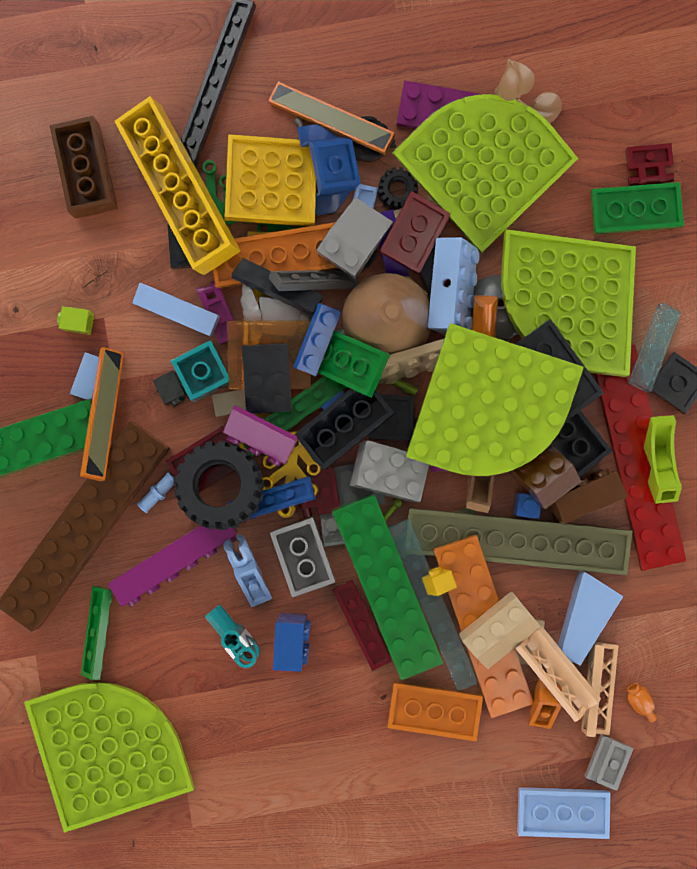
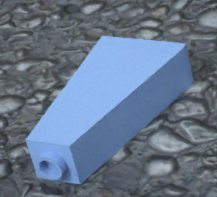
(586, 616)

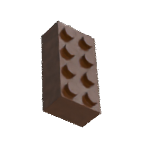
(83, 167)

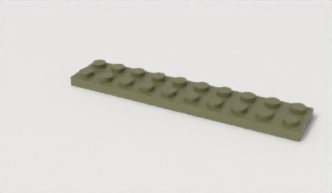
(527, 540)

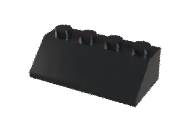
(343, 426)

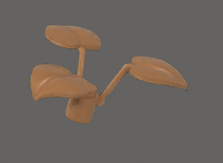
(519, 80)

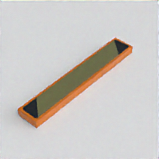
(332, 118)
(102, 414)

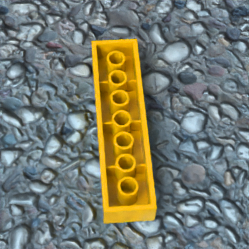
(177, 186)

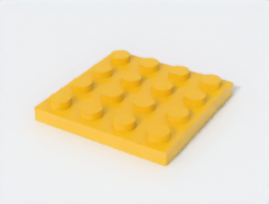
(269, 181)

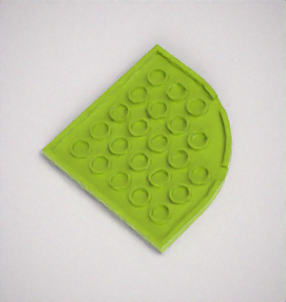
(485, 162)
(579, 287)
(491, 405)
(106, 751)

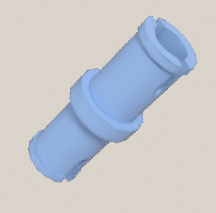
(156, 493)

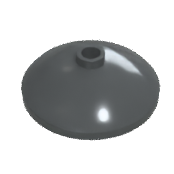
(492, 287)

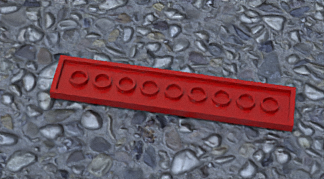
(627, 422)

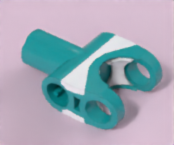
(225, 627)

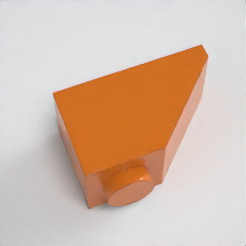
(545, 706)

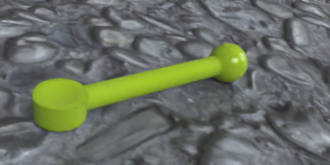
(396, 504)

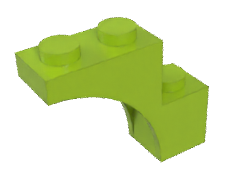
(661, 456)

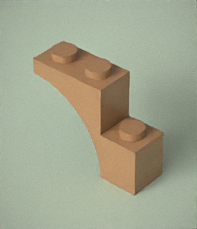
(479, 492)

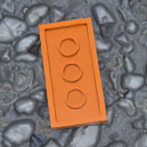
(435, 711)

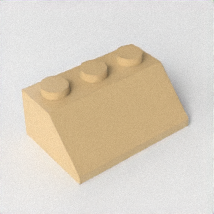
(499, 630)

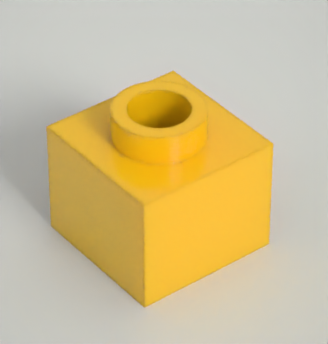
(438, 581)

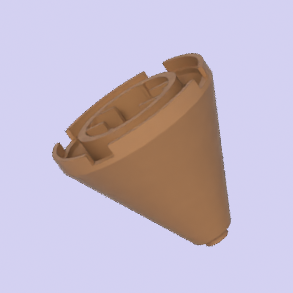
(387, 313)

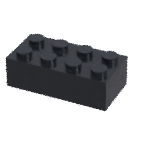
(581, 443)

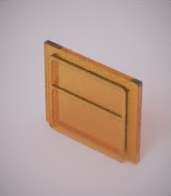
(265, 332)

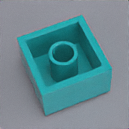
(201, 371)

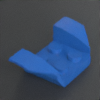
(333, 166)

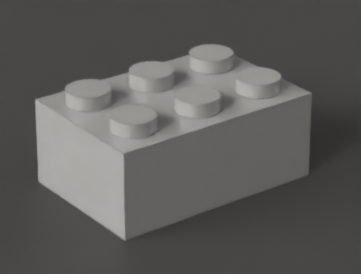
(388, 472)
(302, 557)

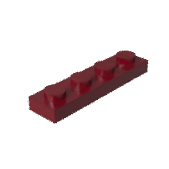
(362, 625)

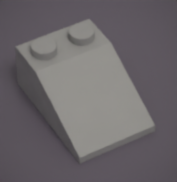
(354, 237)

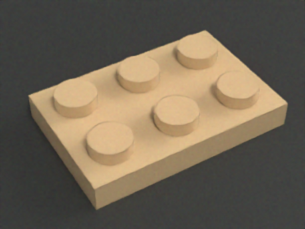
(411, 362)

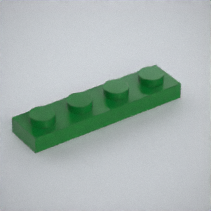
(96, 632)

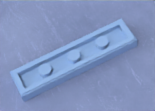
(176, 309)

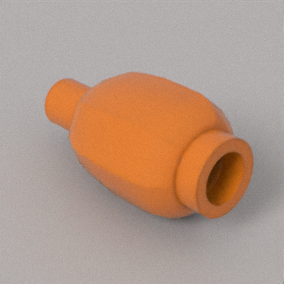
(641, 701)

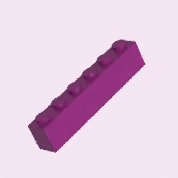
(167, 563)

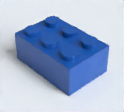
(290, 642)

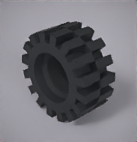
(396, 176)

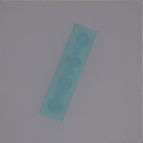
(654, 347)

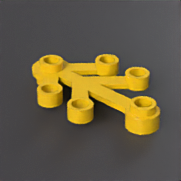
(291, 471)

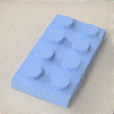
(563, 813)

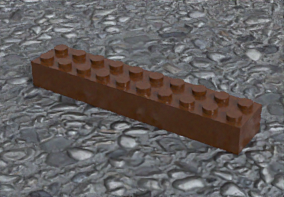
(82, 528)

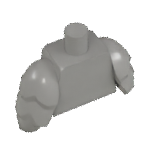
(269, 308)

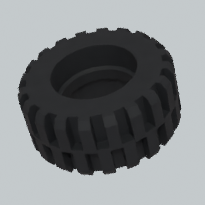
(201, 461)

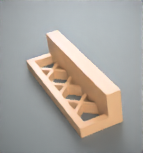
(559, 670)
(594, 676)

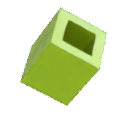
(75, 320)

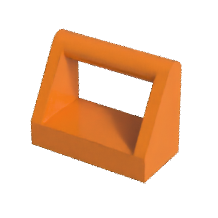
(485, 315)

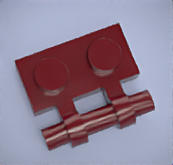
(650, 157)
(327, 494)

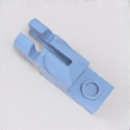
(247, 572)

